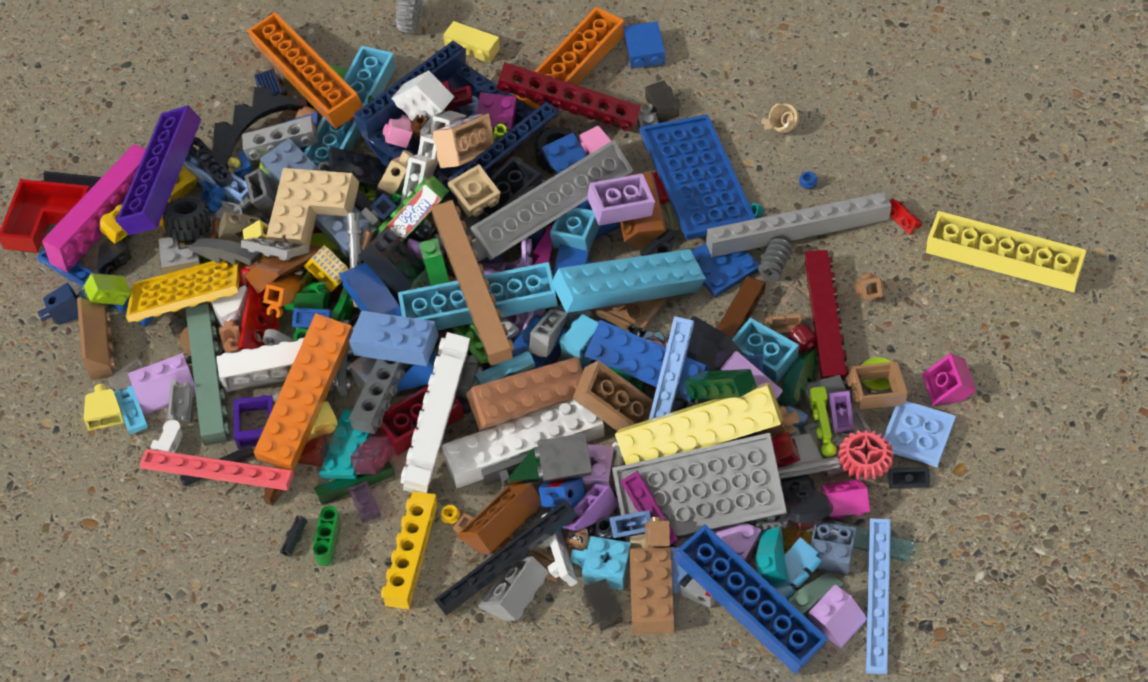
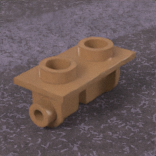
(784, 324)

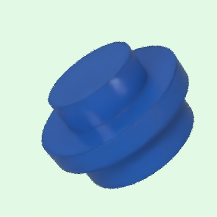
(808, 180)

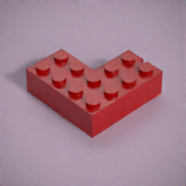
(33, 209)

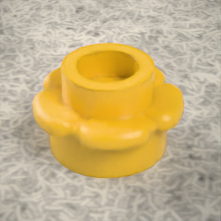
(450, 510)

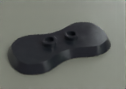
(802, 500)

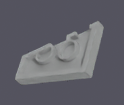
(269, 248)

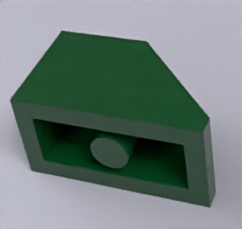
(526, 471)

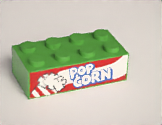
(416, 207)

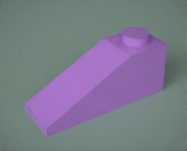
(596, 504)

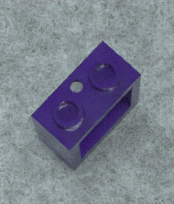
(249, 437)

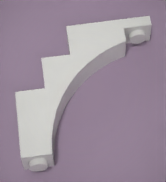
(425, 162)

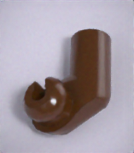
(215, 234)

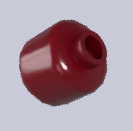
(803, 337)

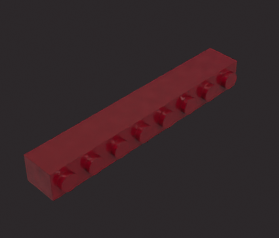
(824, 314)

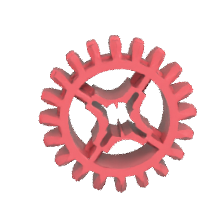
(878, 454)

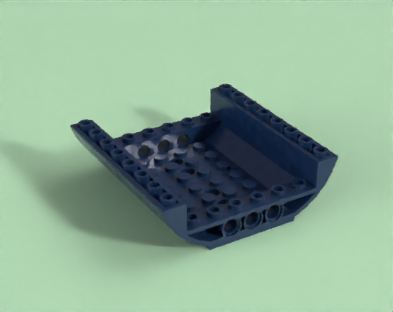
(449, 66)

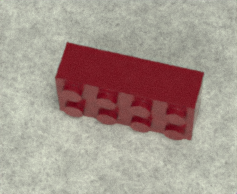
(402, 420)

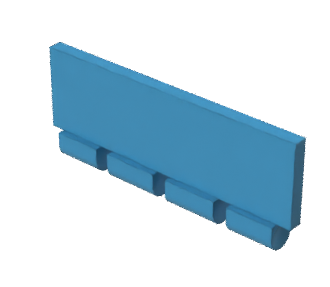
(797, 560)

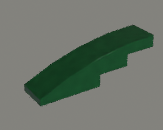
(797, 378)

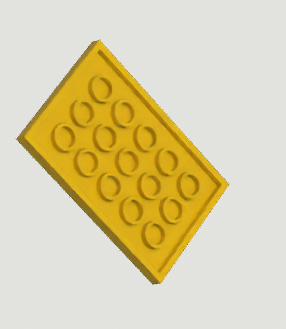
(182, 289)

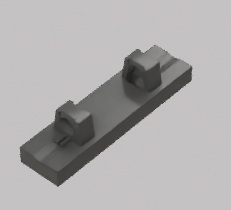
(501, 471)

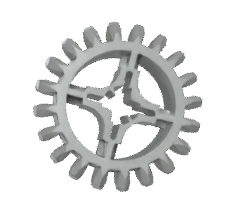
(408, 15)

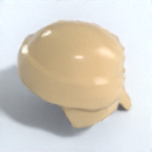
(782, 118)

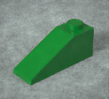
(434, 262)

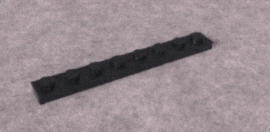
(505, 557)

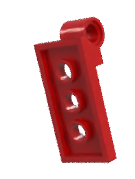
(250, 322)

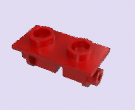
(902, 217)

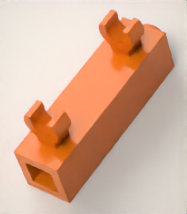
(282, 292)

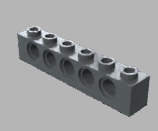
(377, 395)

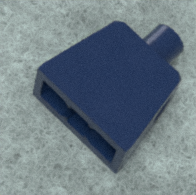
(60, 305)

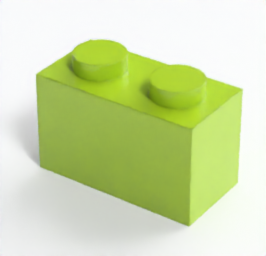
(107, 289)

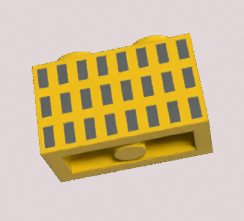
(326, 268)

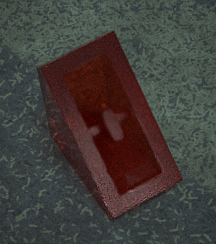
(314, 451)

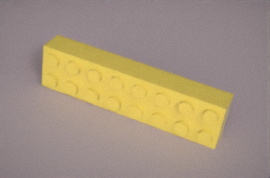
(1006, 251)
(700, 425)

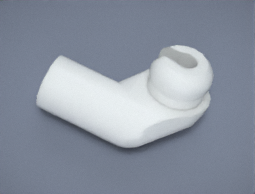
(619, 460)

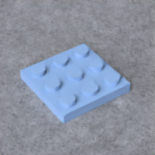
(919, 432)

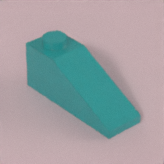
(771, 557)

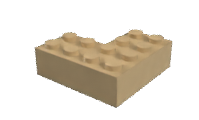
(303, 196)

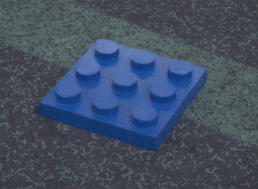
(724, 270)

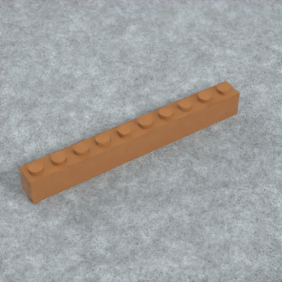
(472, 284)

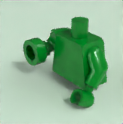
(311, 297)

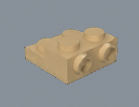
(474, 191)

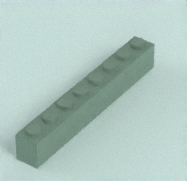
(206, 375)

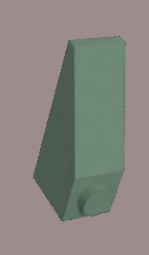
(813, 592)

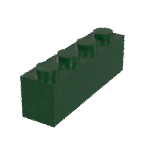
(720, 384)

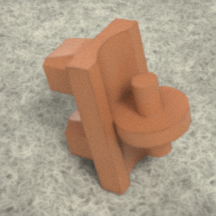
(230, 336)

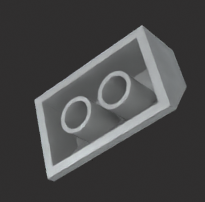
(514, 589)

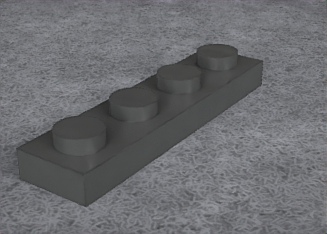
(344, 380)

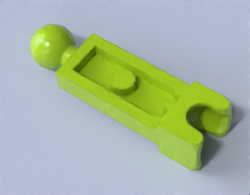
(818, 403)

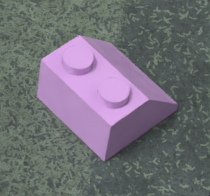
(837, 616)

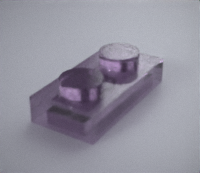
(364, 502)

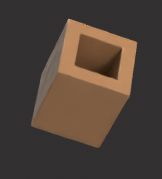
(657, 533)

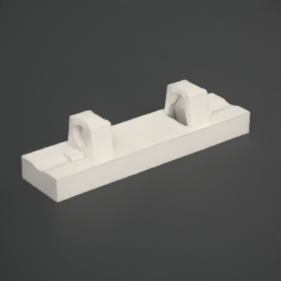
(562, 565)

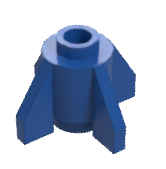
(213, 196)

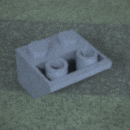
(834, 546)

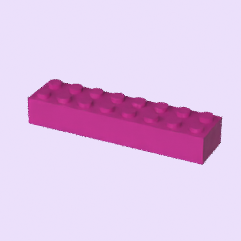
(81, 226)

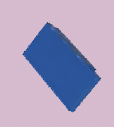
(369, 291)

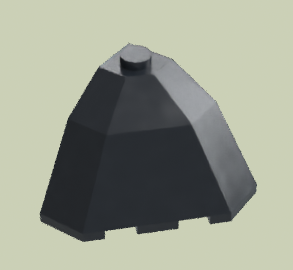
(710, 345)

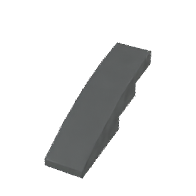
(221, 250)

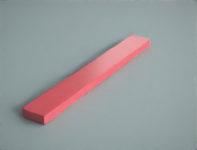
(217, 469)

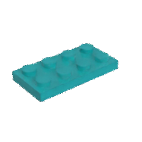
(343, 444)

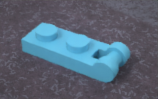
(131, 410)

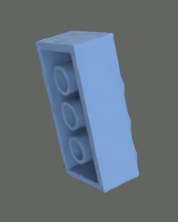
(394, 338)

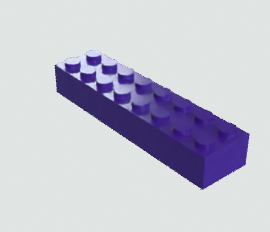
(158, 170)

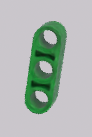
(324, 527)

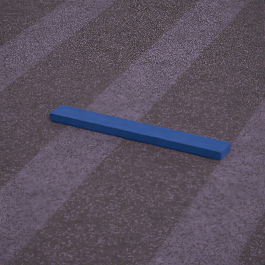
(79, 275)

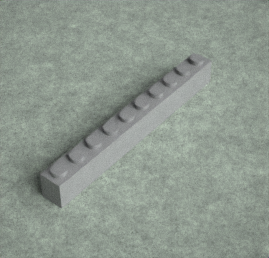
(798, 224)

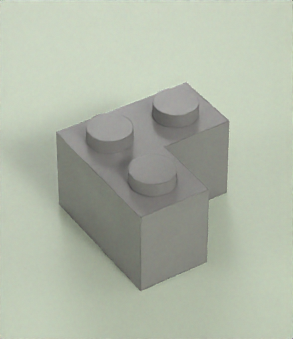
(175, 258)

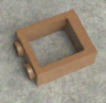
(878, 371)

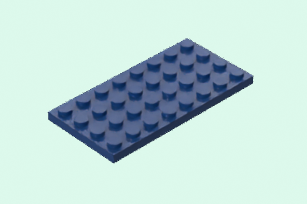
(696, 174)

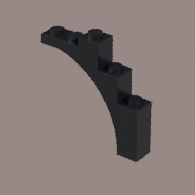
(263, 104)

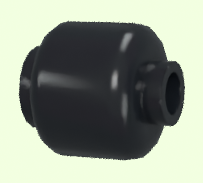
(604, 530)

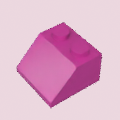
(949, 381)
(847, 498)

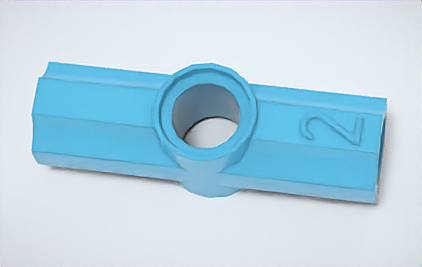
(507, 368)

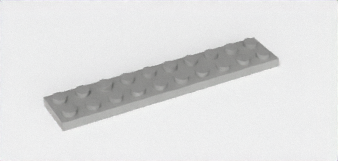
(549, 200)

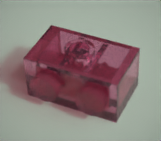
(372, 455)

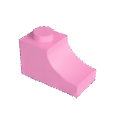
(398, 131)

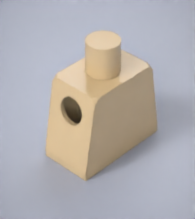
(394, 176)

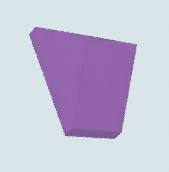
(840, 411)

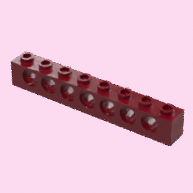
(563, 90)

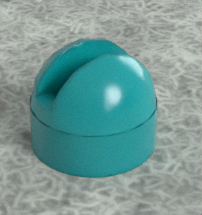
(758, 210)

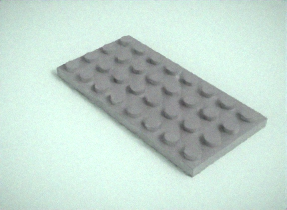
(711, 485)

